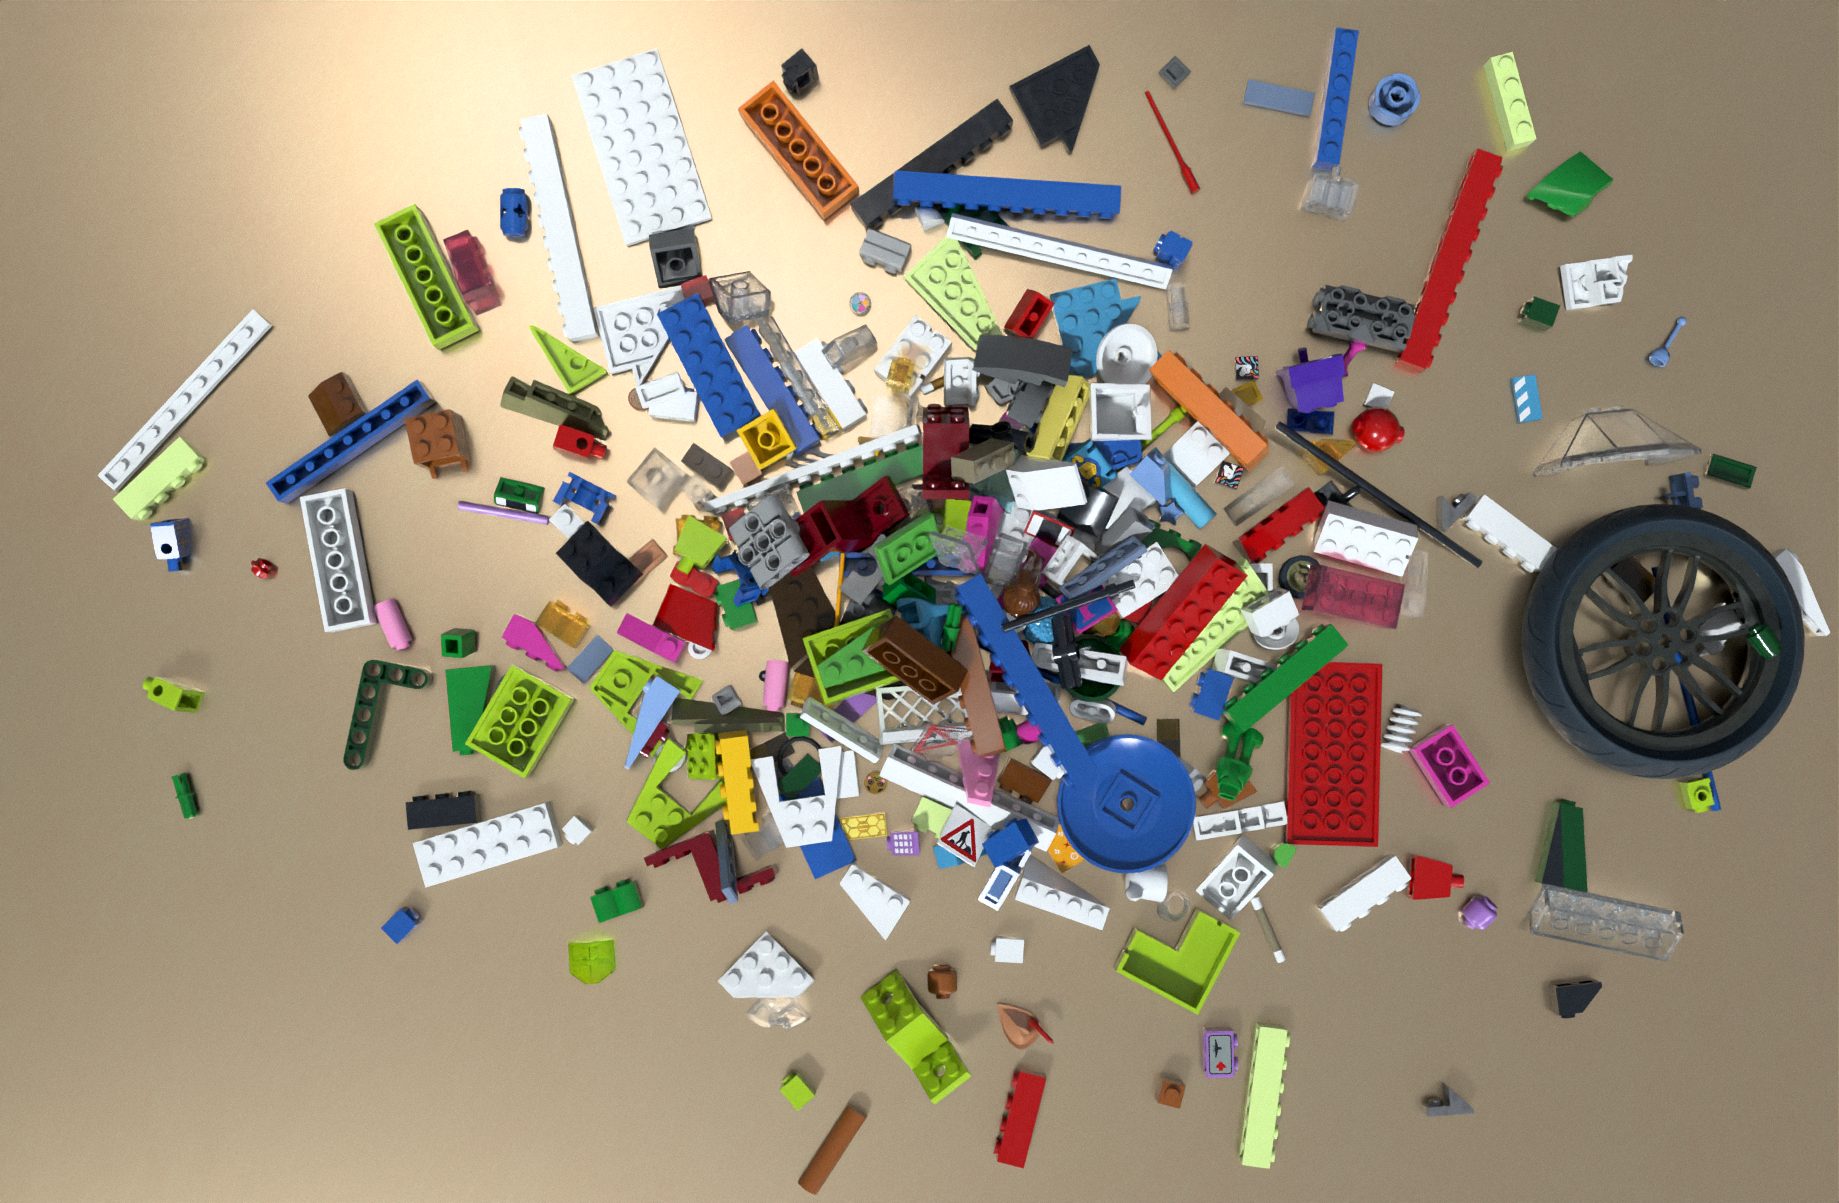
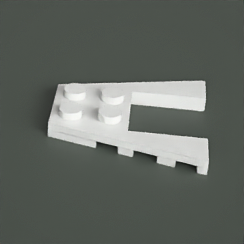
(808, 818)

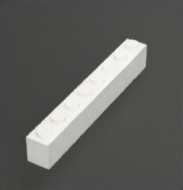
(947, 788)

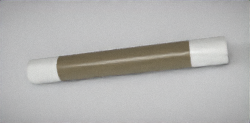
(1268, 930)

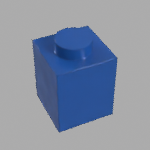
(401, 924)

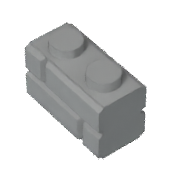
(884, 250)

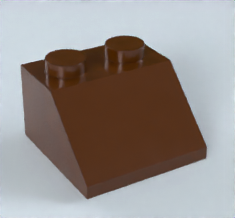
(337, 403)
(1023, 780)

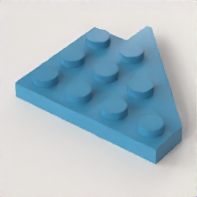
(1086, 317)

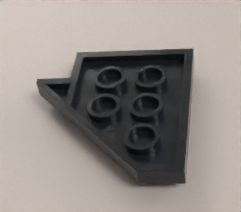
(1057, 97)

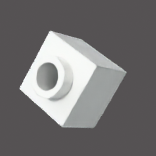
(577, 830)

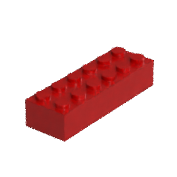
(1183, 612)

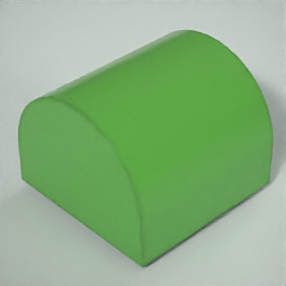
(1282, 853)

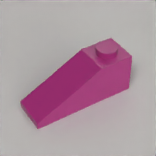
(652, 638)

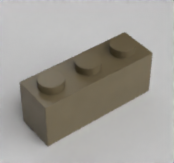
(982, 460)

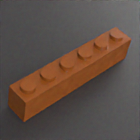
(977, 695)

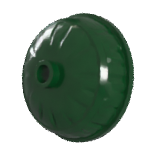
(1093, 690)

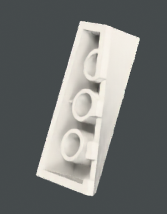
(1054, 893)

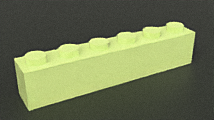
(1263, 1095)

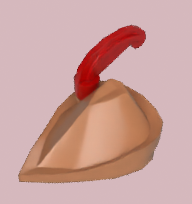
(1020, 1026)

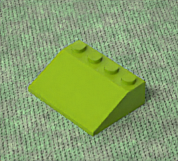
(826, 643)
(520, 721)

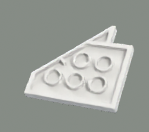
(633, 331)

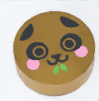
(874, 783)

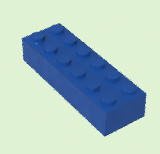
(709, 365)

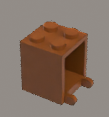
(438, 440)

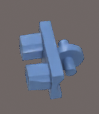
(1682, 490)

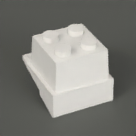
(1119, 412)

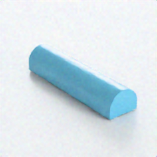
(1187, 497)

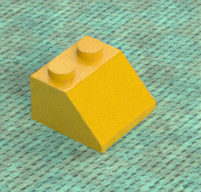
(767, 439)

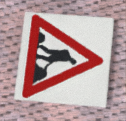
(964, 835)

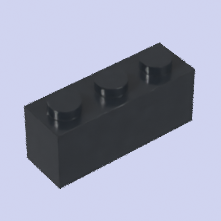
(443, 810)

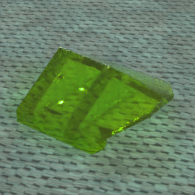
(591, 960)

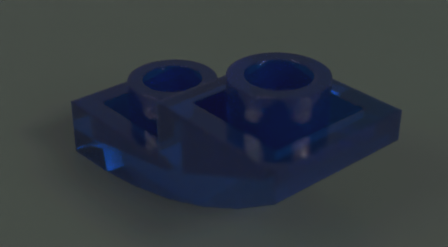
(1311, 423)

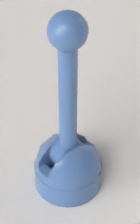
(1661, 356)

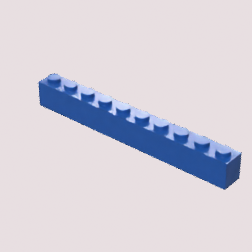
(1006, 193)
(1027, 683)

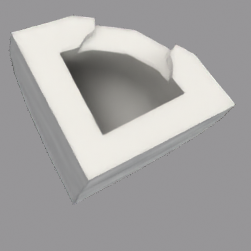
(928, 217)

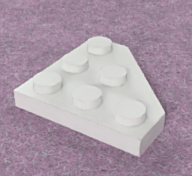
(766, 972)

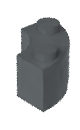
(1029, 401)

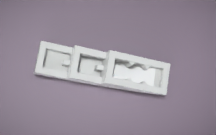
(1240, 820)

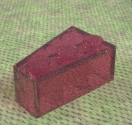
(472, 272)

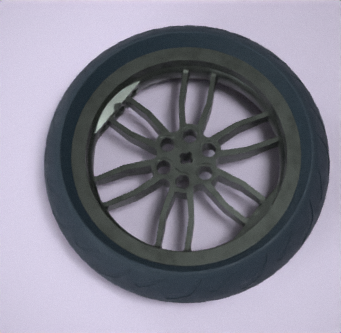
(1560, 676)

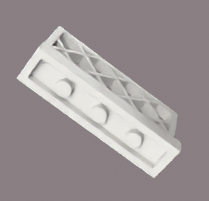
(909, 733)

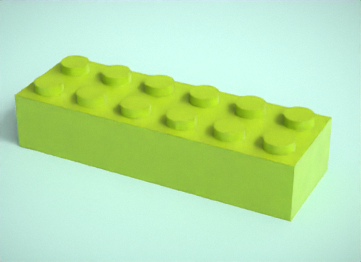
(426, 276)

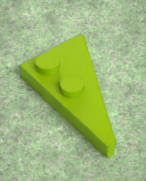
(571, 366)

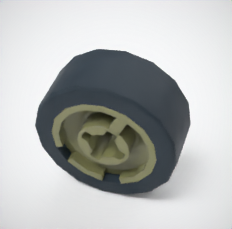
(1290, 571)

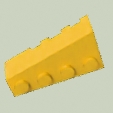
(738, 781)

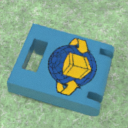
(1091, 464)

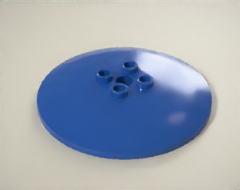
(1161, 811)

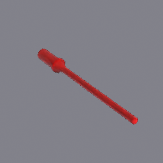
(1186, 170)

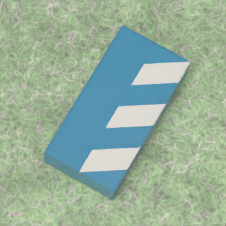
(1526, 398)

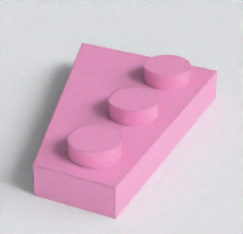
(978, 774)

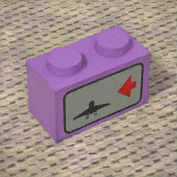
(1219, 1052)

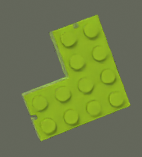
(1181, 972)

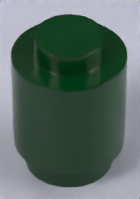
(1764, 640)

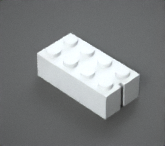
(1365, 538)

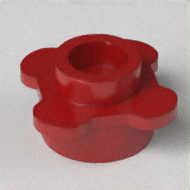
(262, 568)

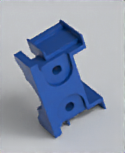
(586, 496)
(749, 589)

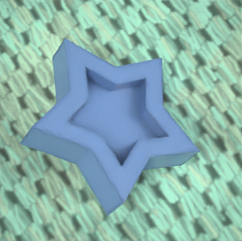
(1170, 512)

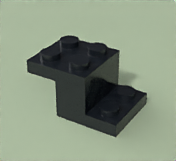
(599, 563)

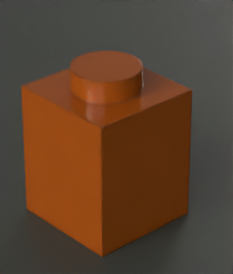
(1170, 1091)

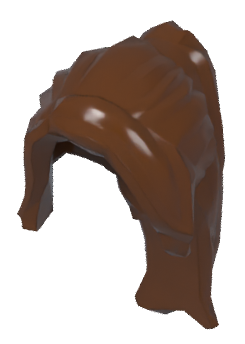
(1022, 594)

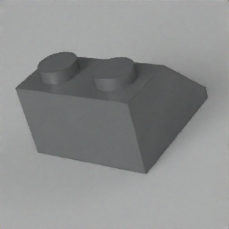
(675, 257)

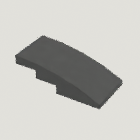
(1022, 359)

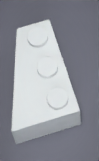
(875, 898)

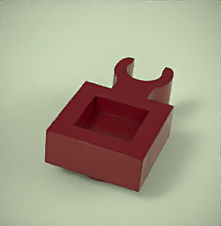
(659, 734)

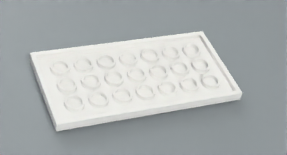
(641, 146)

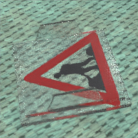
(938, 741)

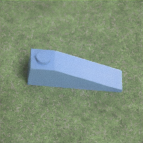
(653, 707)

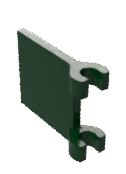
(981, 214)

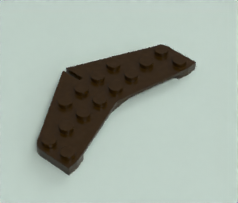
(802, 612)

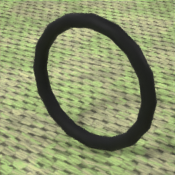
(784, 746)

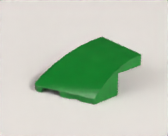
(1572, 185)

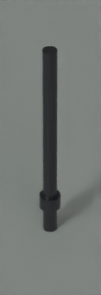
(1110, 591)

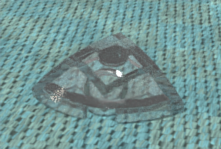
(778, 1012)

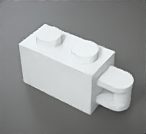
(1718, 624)

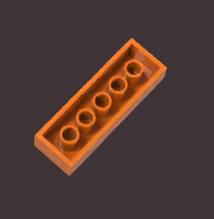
(798, 150)
(1205, 407)

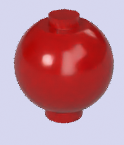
(1377, 429)

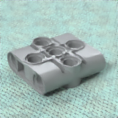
(765, 544)

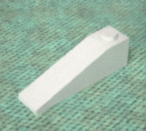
(1808, 604)
(1092, 665)
(1239, 665)

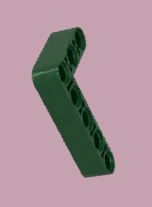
(374, 705)

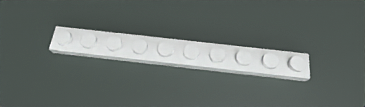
(1059, 251)
(184, 400)
(821, 466)

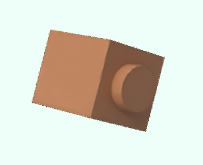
(746, 469)

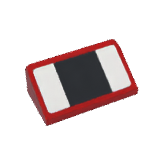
(1047, 529)

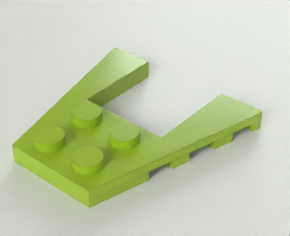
(624, 679)
(658, 814)

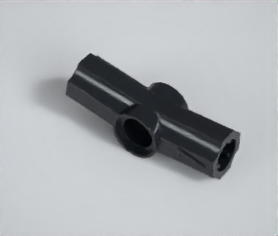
(1002, 430)
(1066, 652)

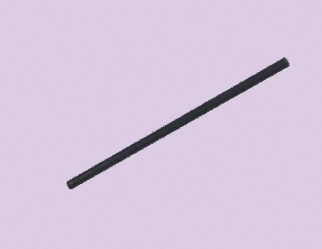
(1378, 494)

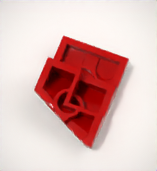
(688, 616)

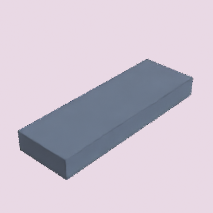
(1278, 98)

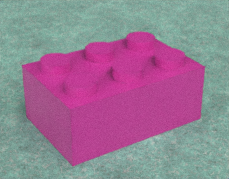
(1449, 765)

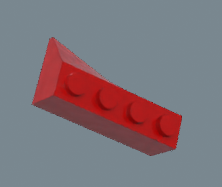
(1278, 525)

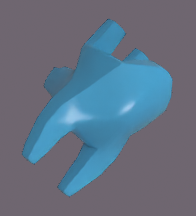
(925, 617)

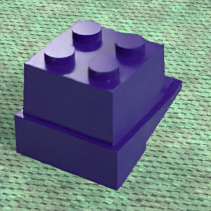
(1314, 382)

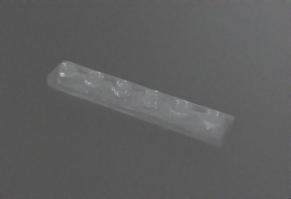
(795, 372)

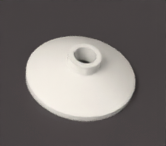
(1286, 636)

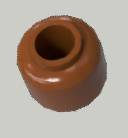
(942, 981)

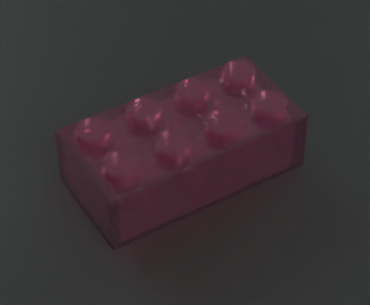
(1353, 597)

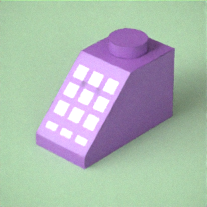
(904, 842)

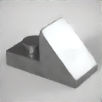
(1448, 514)
(1452, 1105)

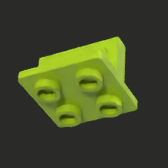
(702, 756)

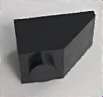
(1573, 997)

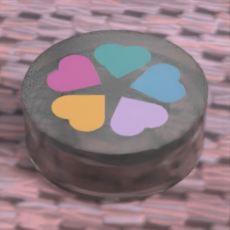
(860, 303)

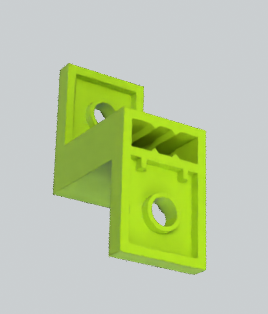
(915, 1037)

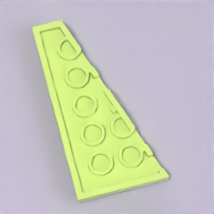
(1219, 631)

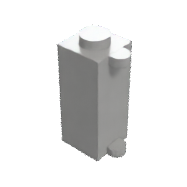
(1129, 524)

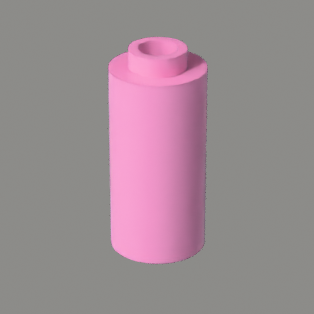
(393, 624)
(775, 684)

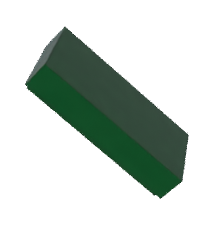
(1730, 471)
(799, 776)

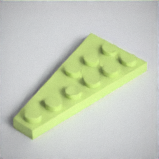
(953, 291)

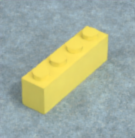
(1060, 419)

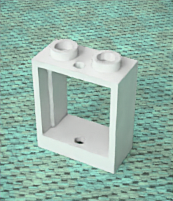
(1065, 559)

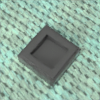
(1174, 72)

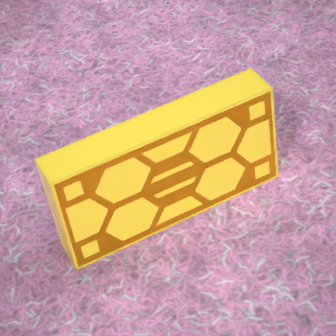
(864, 826)

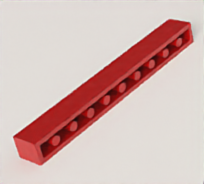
(1450, 258)

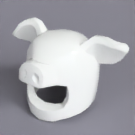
(1147, 884)

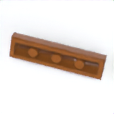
(832, 1149)

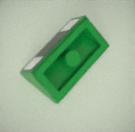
(518, 495)

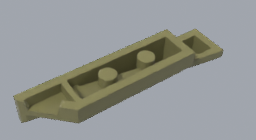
(553, 407)
(709, 719)

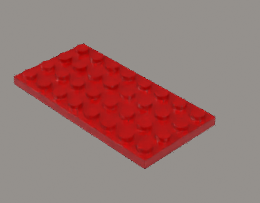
(1335, 757)

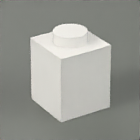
(1008, 949)

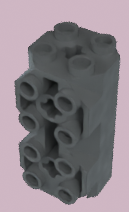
(1362, 317)

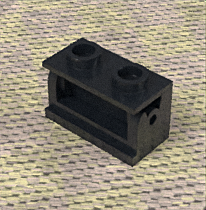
(799, 71)

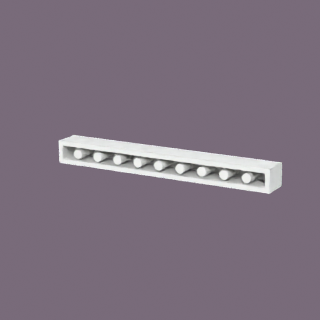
(559, 228)

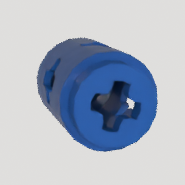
(512, 222)

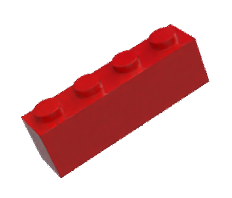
(1020, 1117)

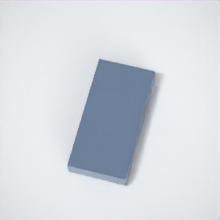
(590, 659)

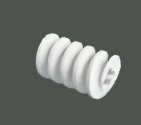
(1401, 729)

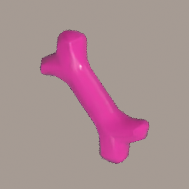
(1351, 352)

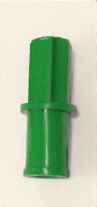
(951, 627)
(185, 796)

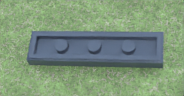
(1103, 568)
(726, 862)

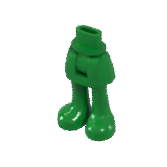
(1234, 773)

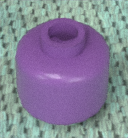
(1479, 912)

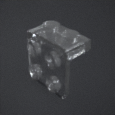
(893, 414)

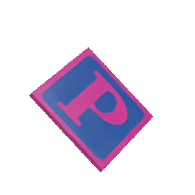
(1090, 614)

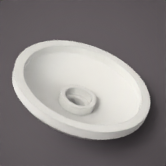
(1137, 355)

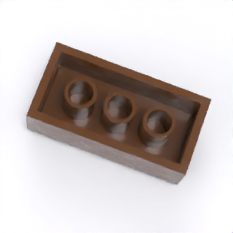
(914, 660)

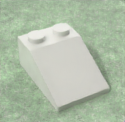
(1045, 483)
(1237, 877)

